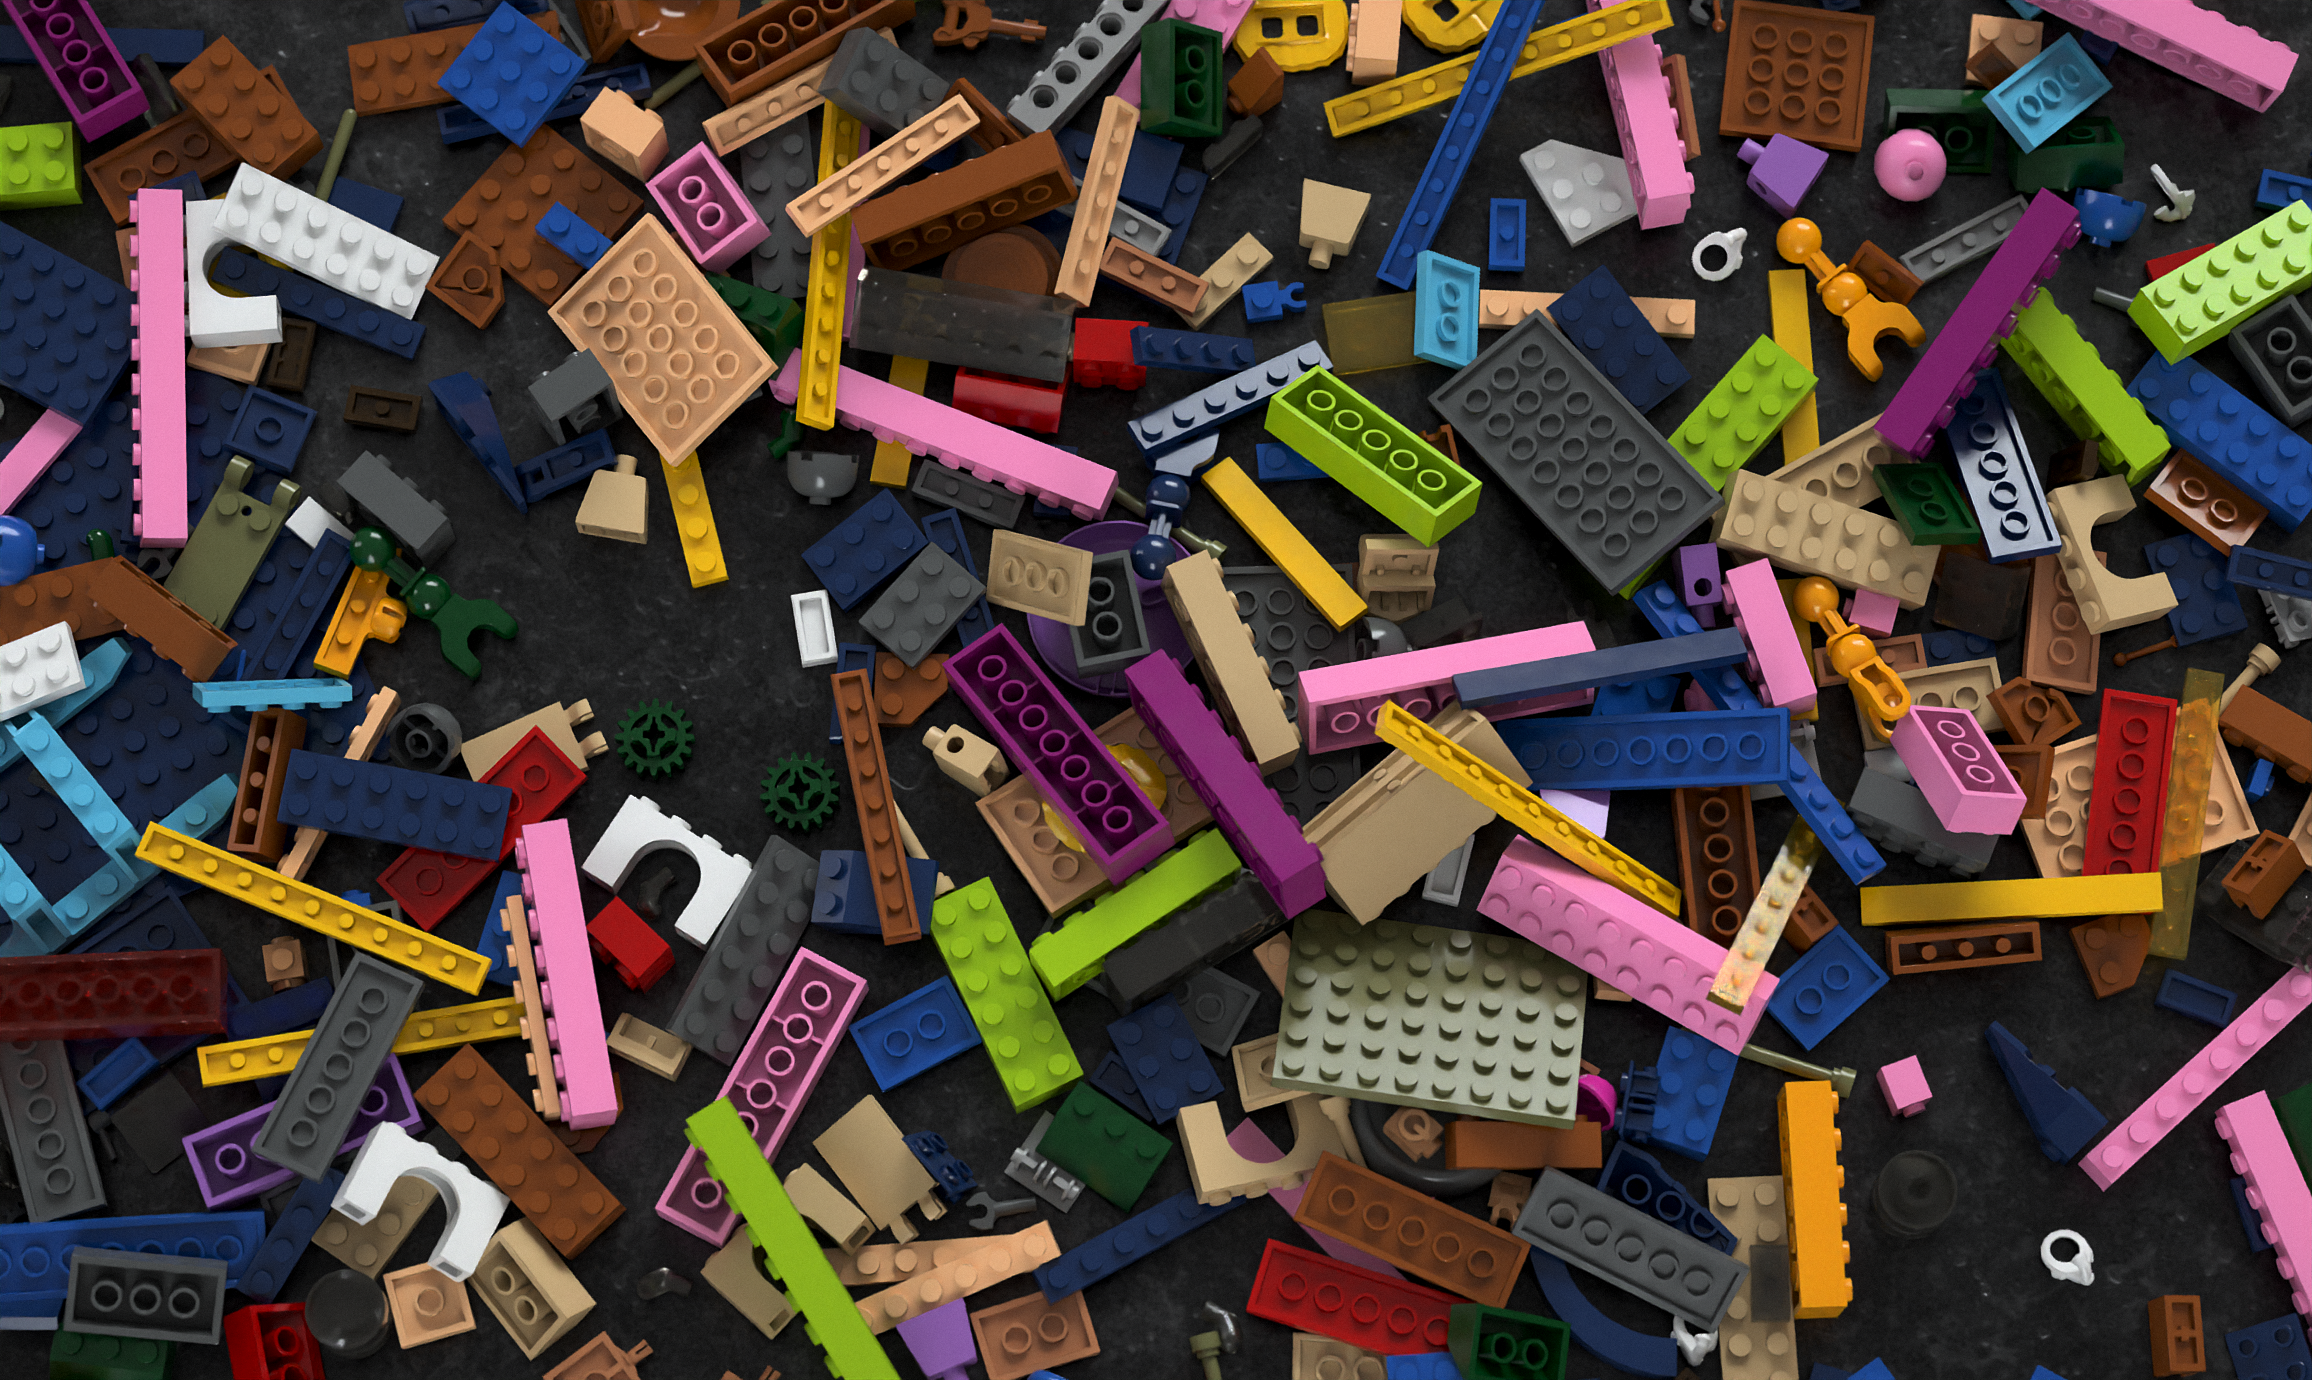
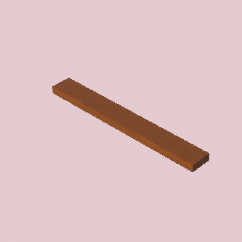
(875, 807)

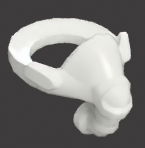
(2181, 199)
(1731, 242)
(2079, 1268)
(1693, 1347)

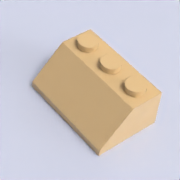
(529, 1287)

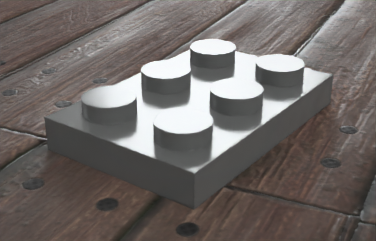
(922, 605)

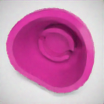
(1597, 1100)

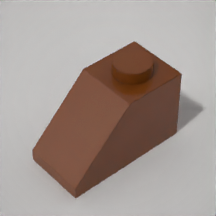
(1256, 85)

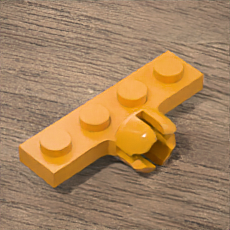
(361, 614)

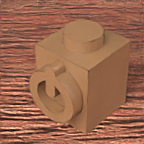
(285, 964)
(1414, 1132)

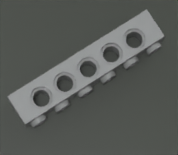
(1085, 74)

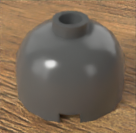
(821, 474)
(1378, 639)
(424, 738)

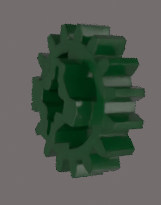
(641, 738)
(786, 793)

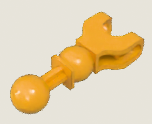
(1847, 296)
(1853, 656)

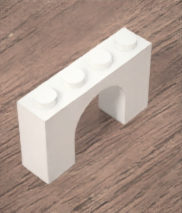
(212, 317)
(642, 829)
(471, 1204)

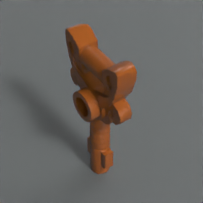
(980, 25)

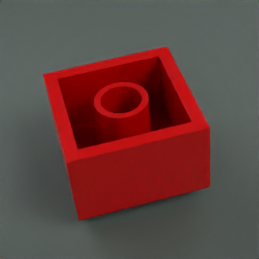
(1106, 355)
(630, 945)

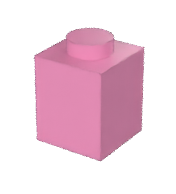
(1872, 613)
(1904, 1087)

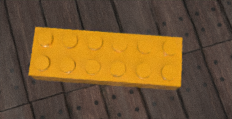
(1812, 1199)

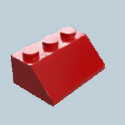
(1011, 398)
(272, 1343)

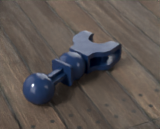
(1169, 498)

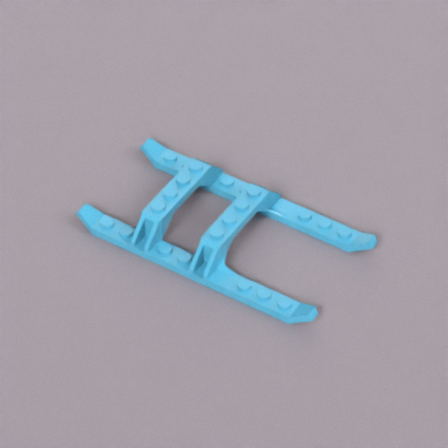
(47, 928)

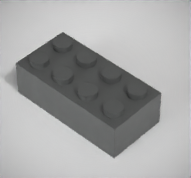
(1906, 822)
(145, 1295)

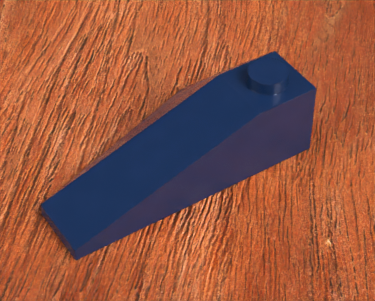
(470, 413)
(2059, 1117)
(1642, 1184)

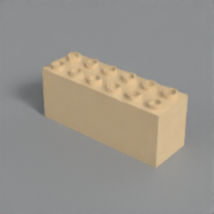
(1404, 818)

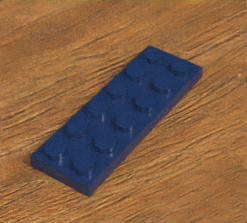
(1999, 475)
(394, 805)

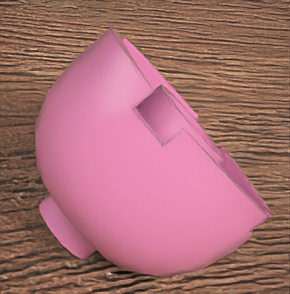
(1910, 165)

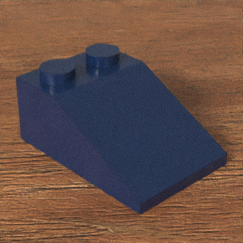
(846, 895)

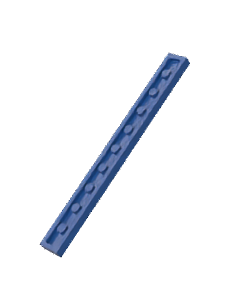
(1459, 140)
(1805, 788)

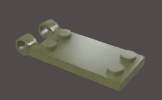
(229, 546)

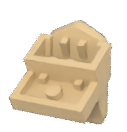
(1396, 576)

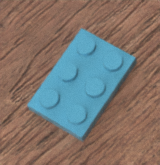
(1446, 310)

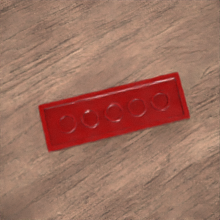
(2129, 784)
(436, 882)
(1349, 1302)

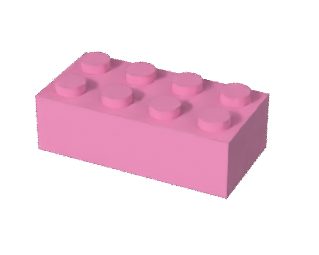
(1769, 637)
(1958, 770)

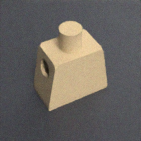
(1330, 220)
(616, 504)
(967, 759)

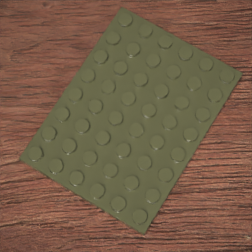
(1431, 1019)

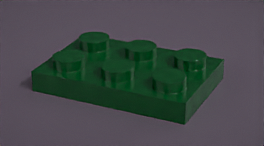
(1926, 504)

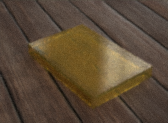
(1371, 333)

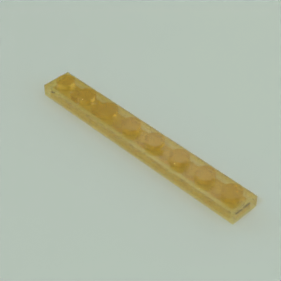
(2186, 812)
(1767, 917)

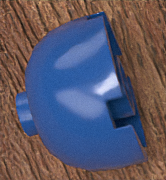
(2108, 216)
(18, 550)

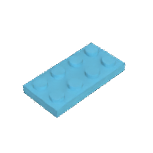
(2047, 93)
(260, 693)

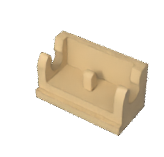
(648, 1046)

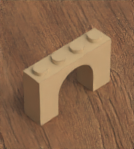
(2103, 598)
(1223, 1174)
(738, 1266)

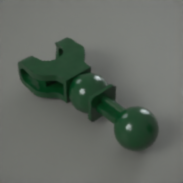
(431, 599)

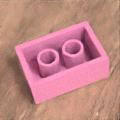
(708, 209)

